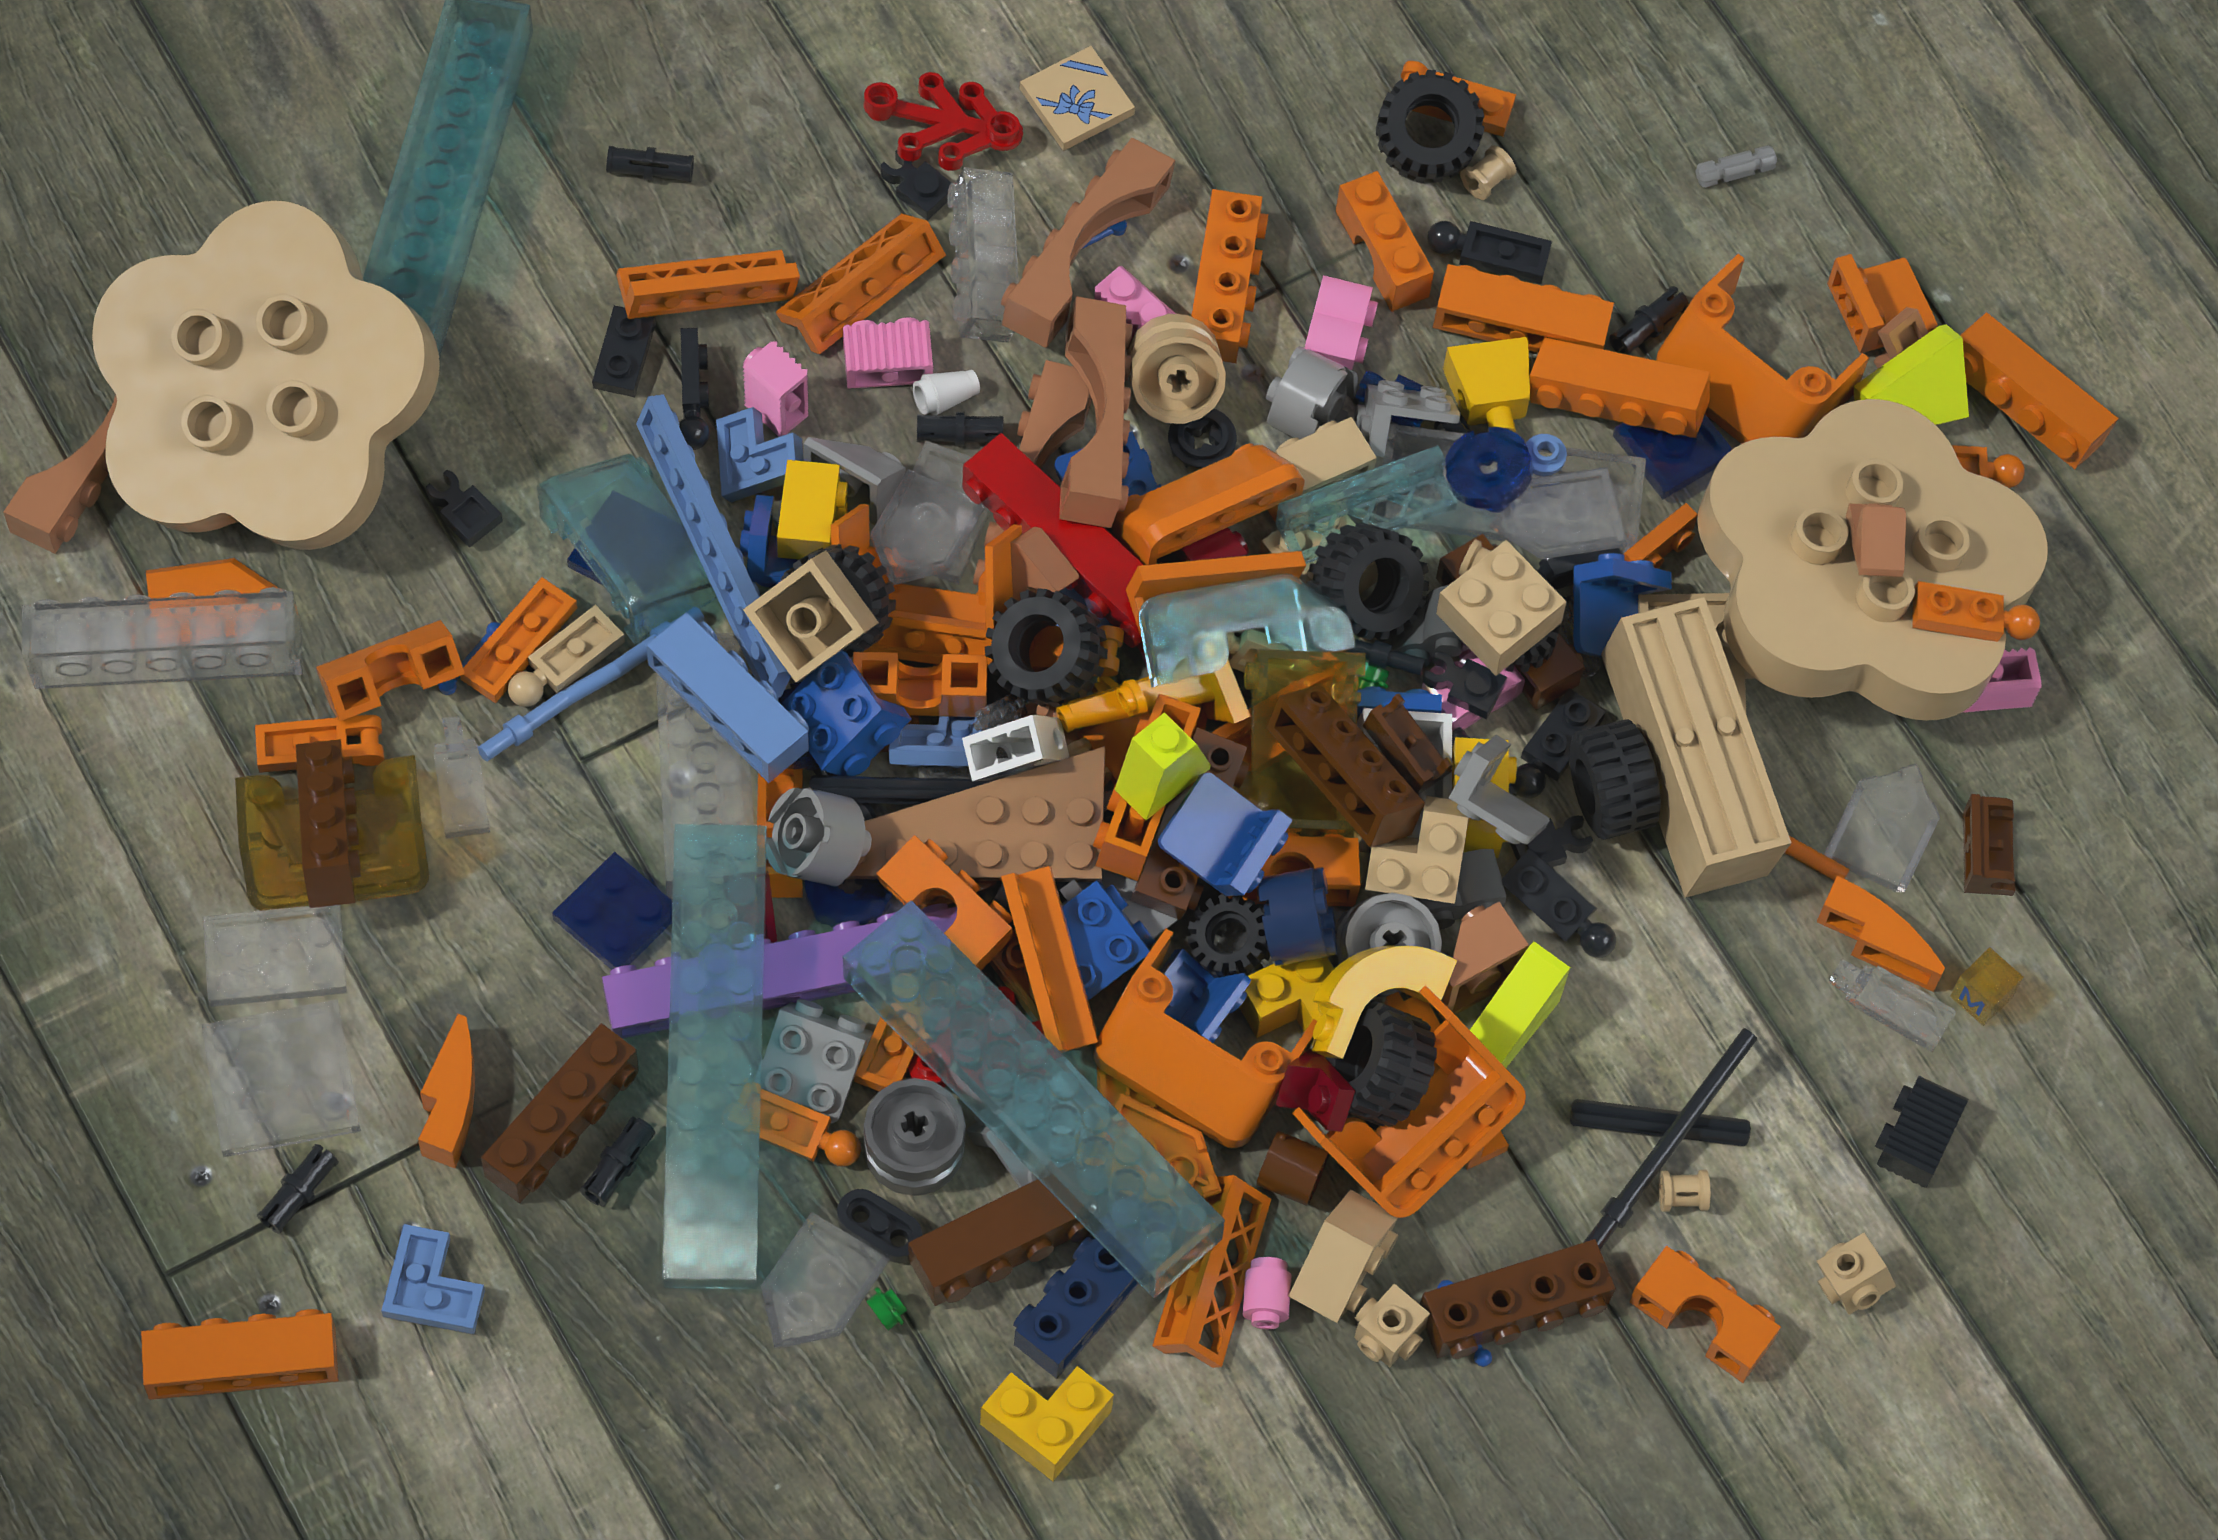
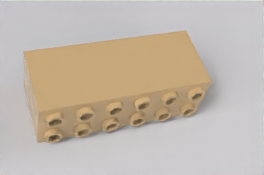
(1710, 773)

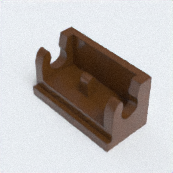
(1406, 745)
(1988, 846)

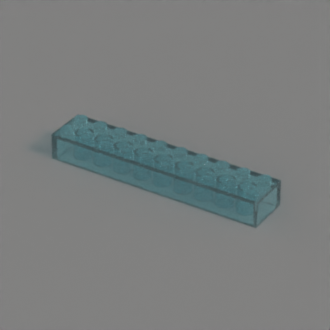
(449, 156)
(715, 1057)
(1033, 1099)

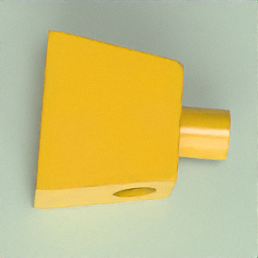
(1490, 381)

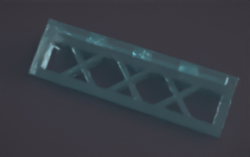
(1364, 491)

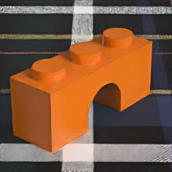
(1398, 260)
(416, 657)
(949, 689)
(1332, 851)
(920, 873)
(1678, 1285)

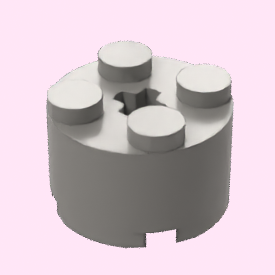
(1309, 394)
(817, 836)

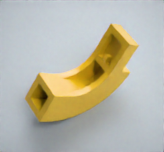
(1364, 977)

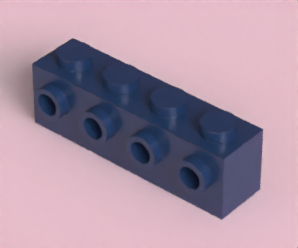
(1073, 1308)

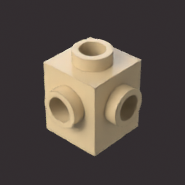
(1854, 1274)
(1390, 1326)

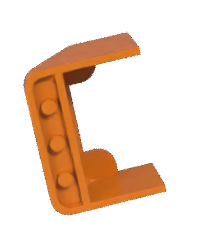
(1745, 392)
(1206, 502)
(932, 619)
(1185, 1070)
(1457, 1116)

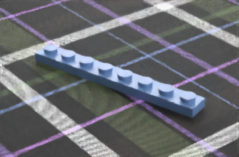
(708, 535)

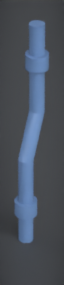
(521, 728)

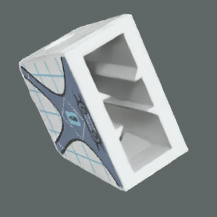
(1027, 741)

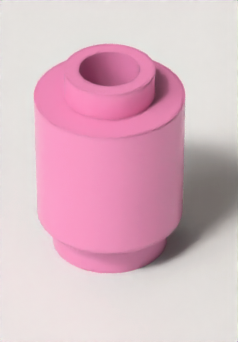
(1267, 1292)

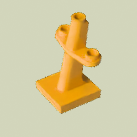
(1115, 702)

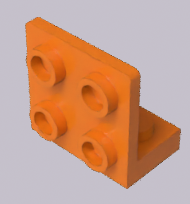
(1874, 297)

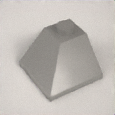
(869, 474)

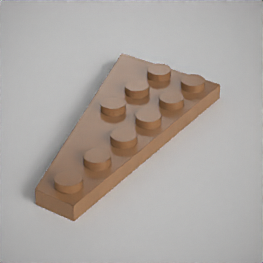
(1006, 824)

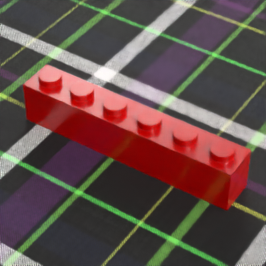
(1025, 496)

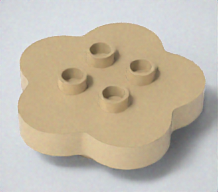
(259, 380)
(1796, 596)

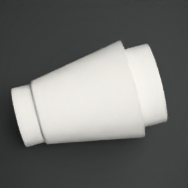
(944, 390)

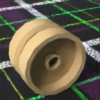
(1176, 369)

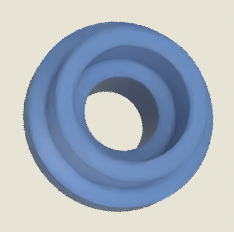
(1547, 465)

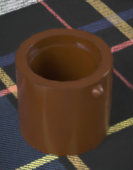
(1292, 1168)

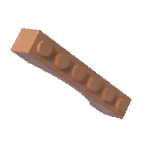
(1127, 189)
(1056, 415)
(1094, 475)
(53, 500)

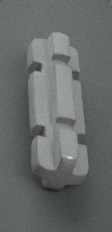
(1736, 166)

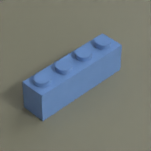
(728, 697)

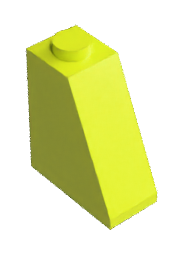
(1924, 377)
(1159, 766)
(1521, 1003)

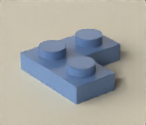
(746, 460)
(933, 743)
(420, 1293)

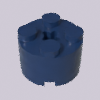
(1297, 916)

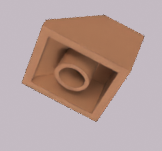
(1485, 956)

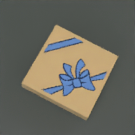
(1077, 98)

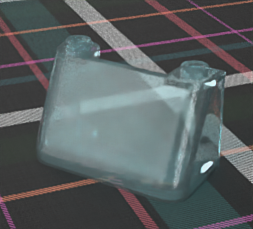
(628, 540)
(1188, 628)

